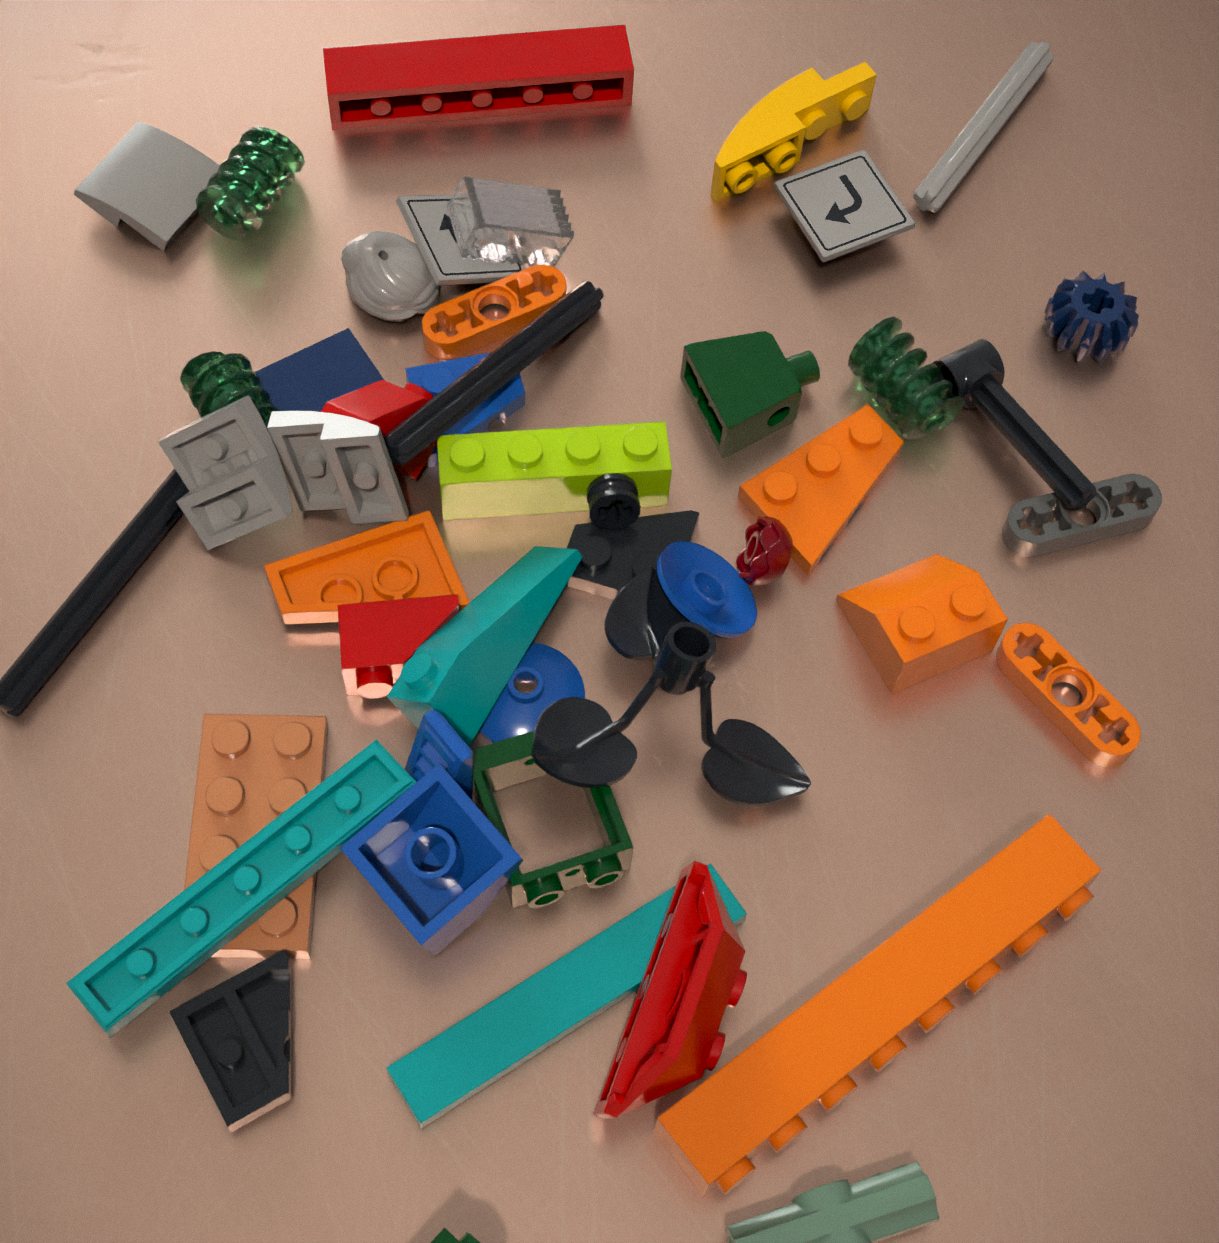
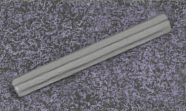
(983, 127)

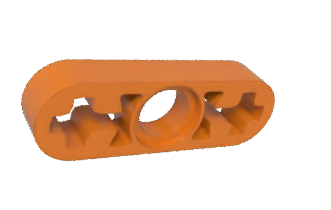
(509, 292)
(1067, 719)

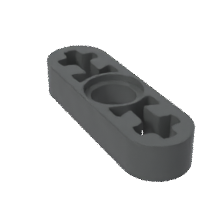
(1066, 533)

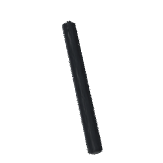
(491, 373)
(91, 596)

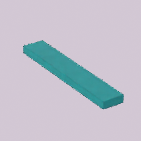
(238, 890)
(535, 1012)

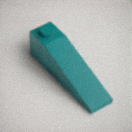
(479, 648)

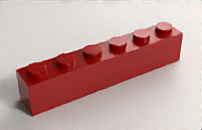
(478, 77)

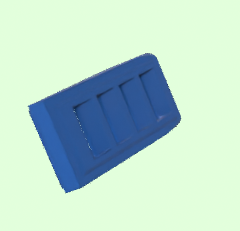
(439, 743)

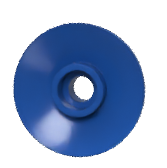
(706, 589)
(517, 711)

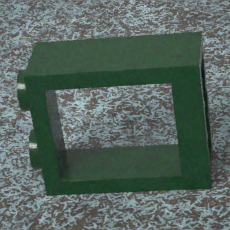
(511, 763)

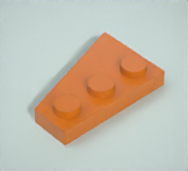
(824, 482)
(372, 566)

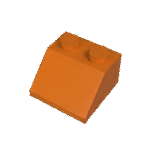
(923, 620)

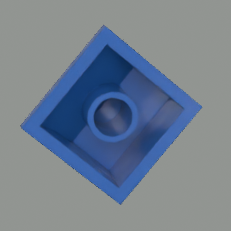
(434, 859)

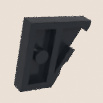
(619, 555)
(243, 1039)

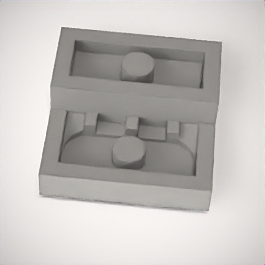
(148, 183)
(338, 465)
(229, 473)

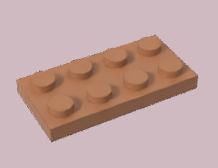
(245, 779)

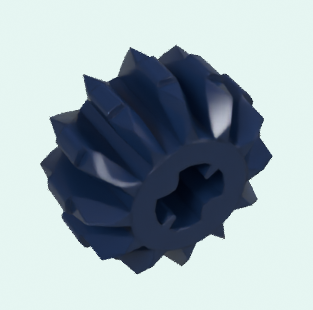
(1091, 317)

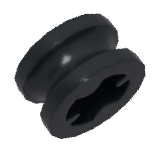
(602, 493)

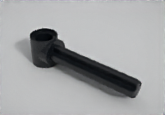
(978, 377)

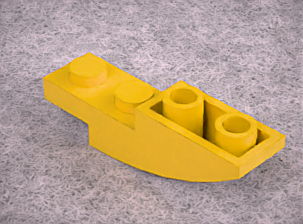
(774, 129)

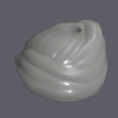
(388, 276)

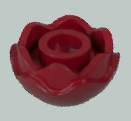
(766, 552)

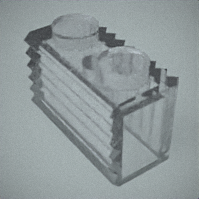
(509, 222)

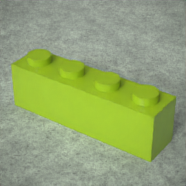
(548, 468)

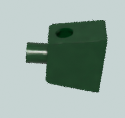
(745, 387)

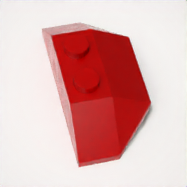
(679, 999)

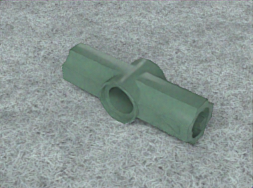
(847, 1213)

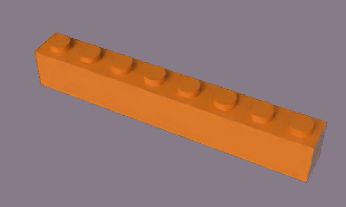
(874, 1005)

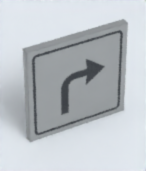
(844, 205)
(436, 240)

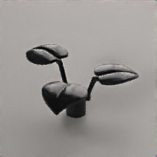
(587, 750)

